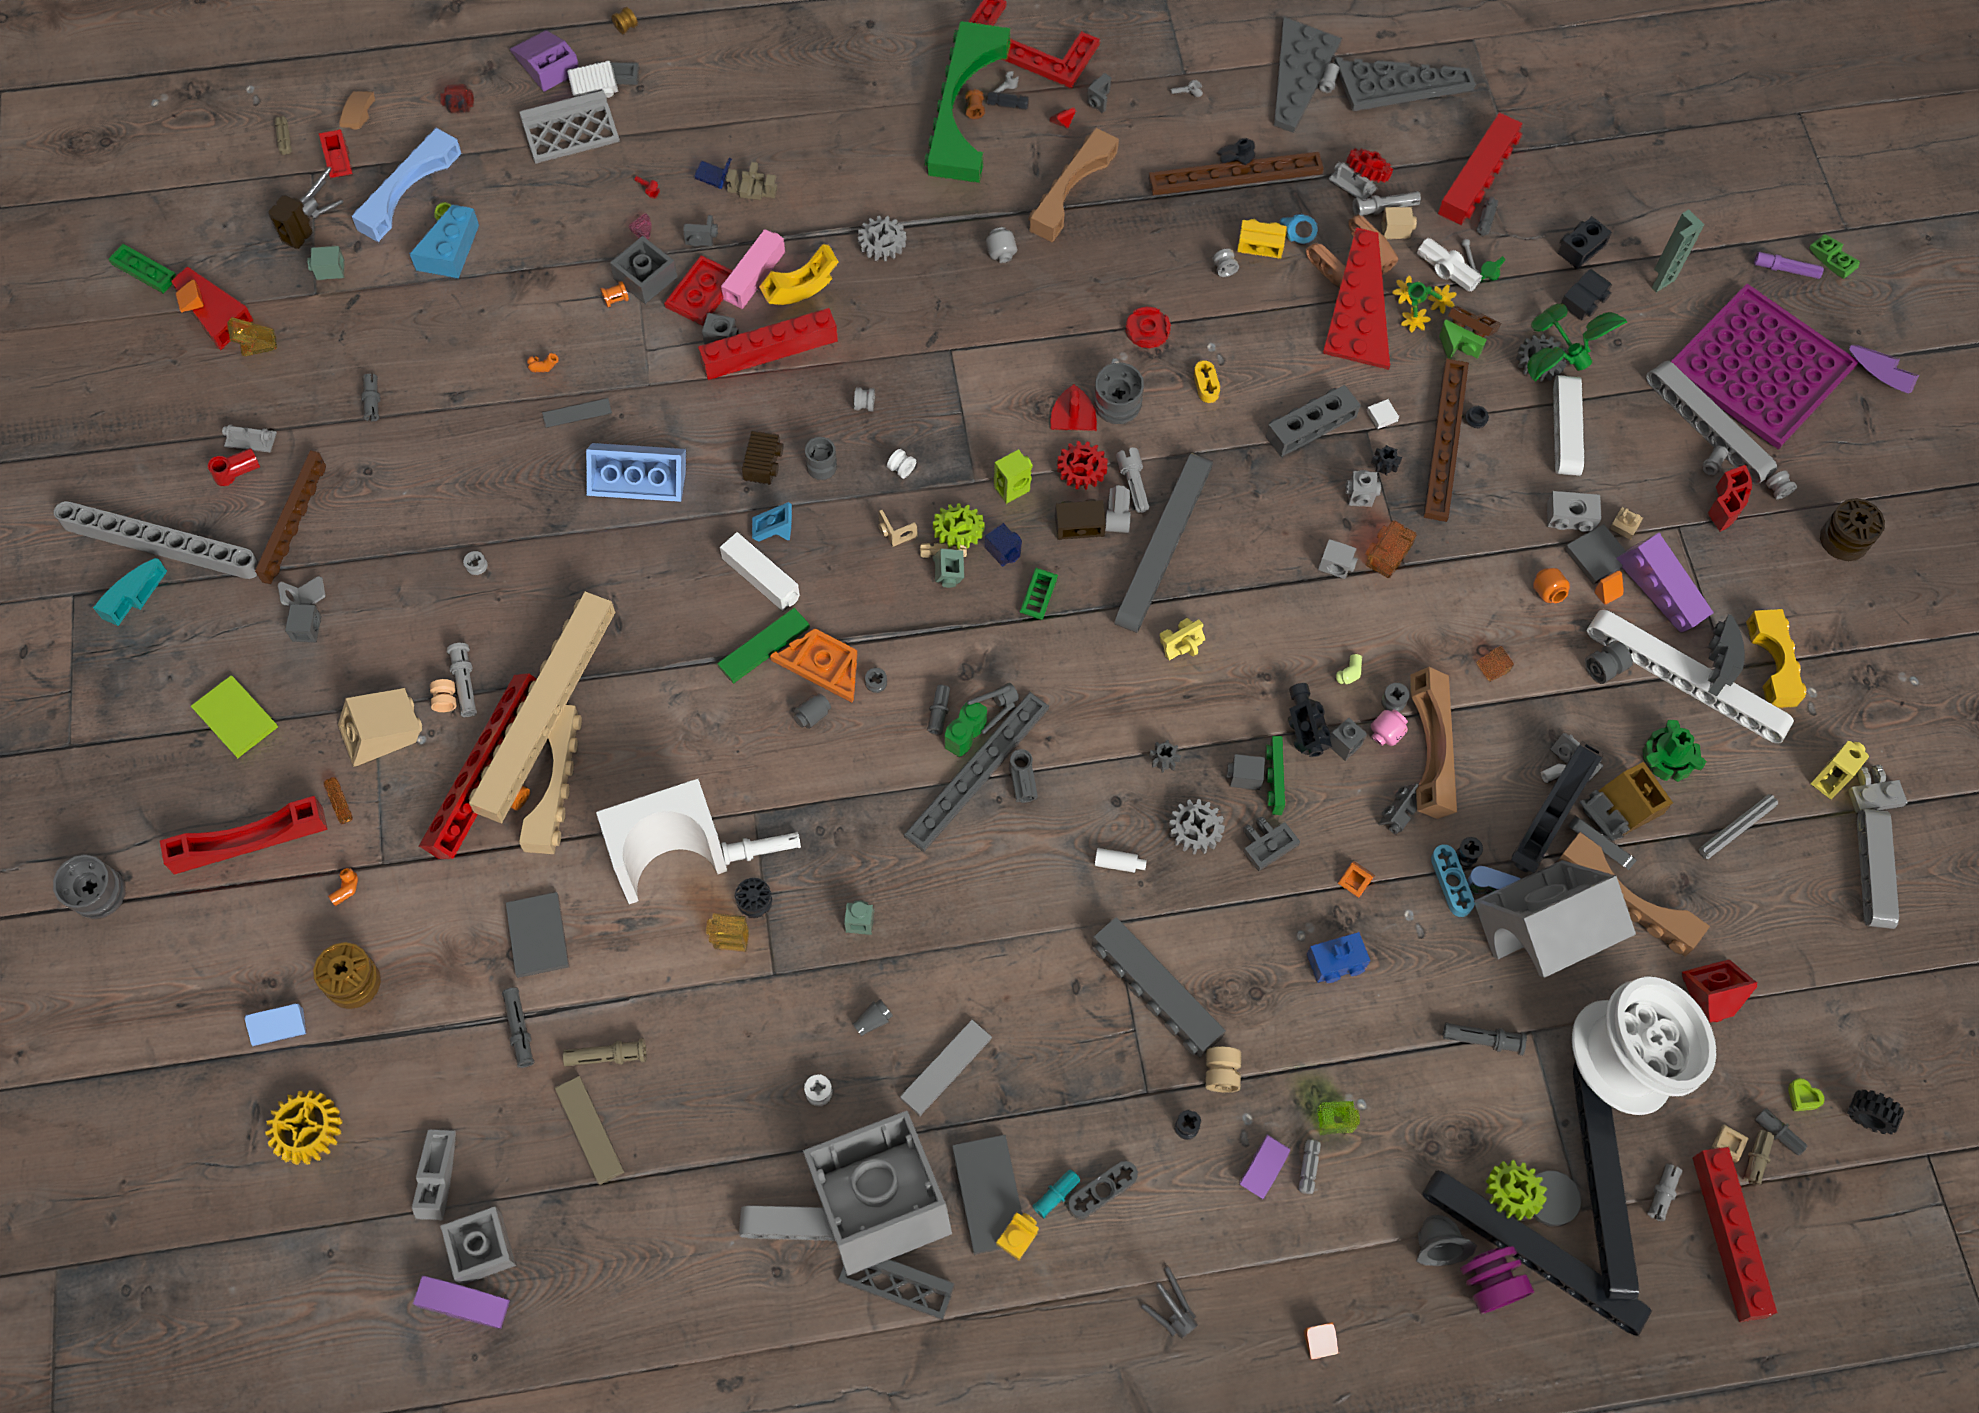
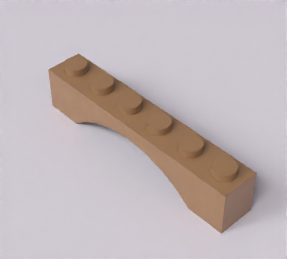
(1094, 155)
(1437, 787)
(1675, 927)

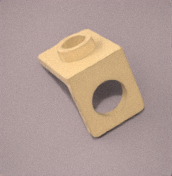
(894, 536)

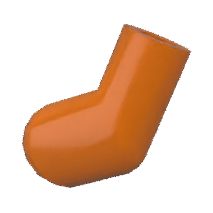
(538, 366)
(348, 886)

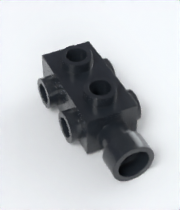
(1308, 722)

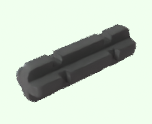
(1487, 216)

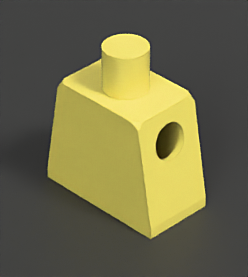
(1849, 760)

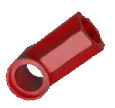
(232, 466)

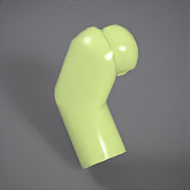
(1352, 672)

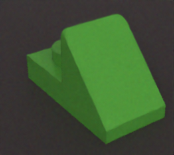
(1457, 337)

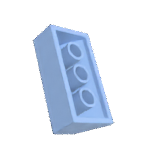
(635, 472)

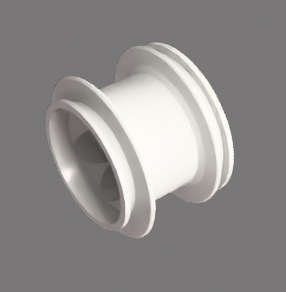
(1643, 1045)

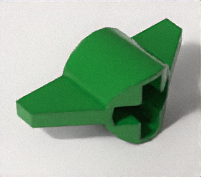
(1492, 269)

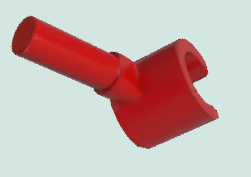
(651, 187)

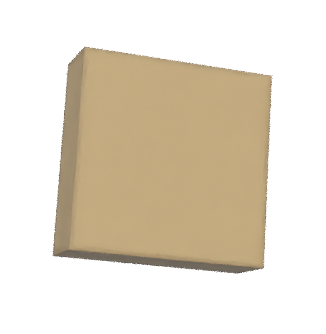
(1730, 1138)

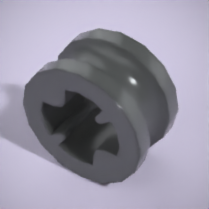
(879, 674)

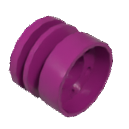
(1497, 1279)

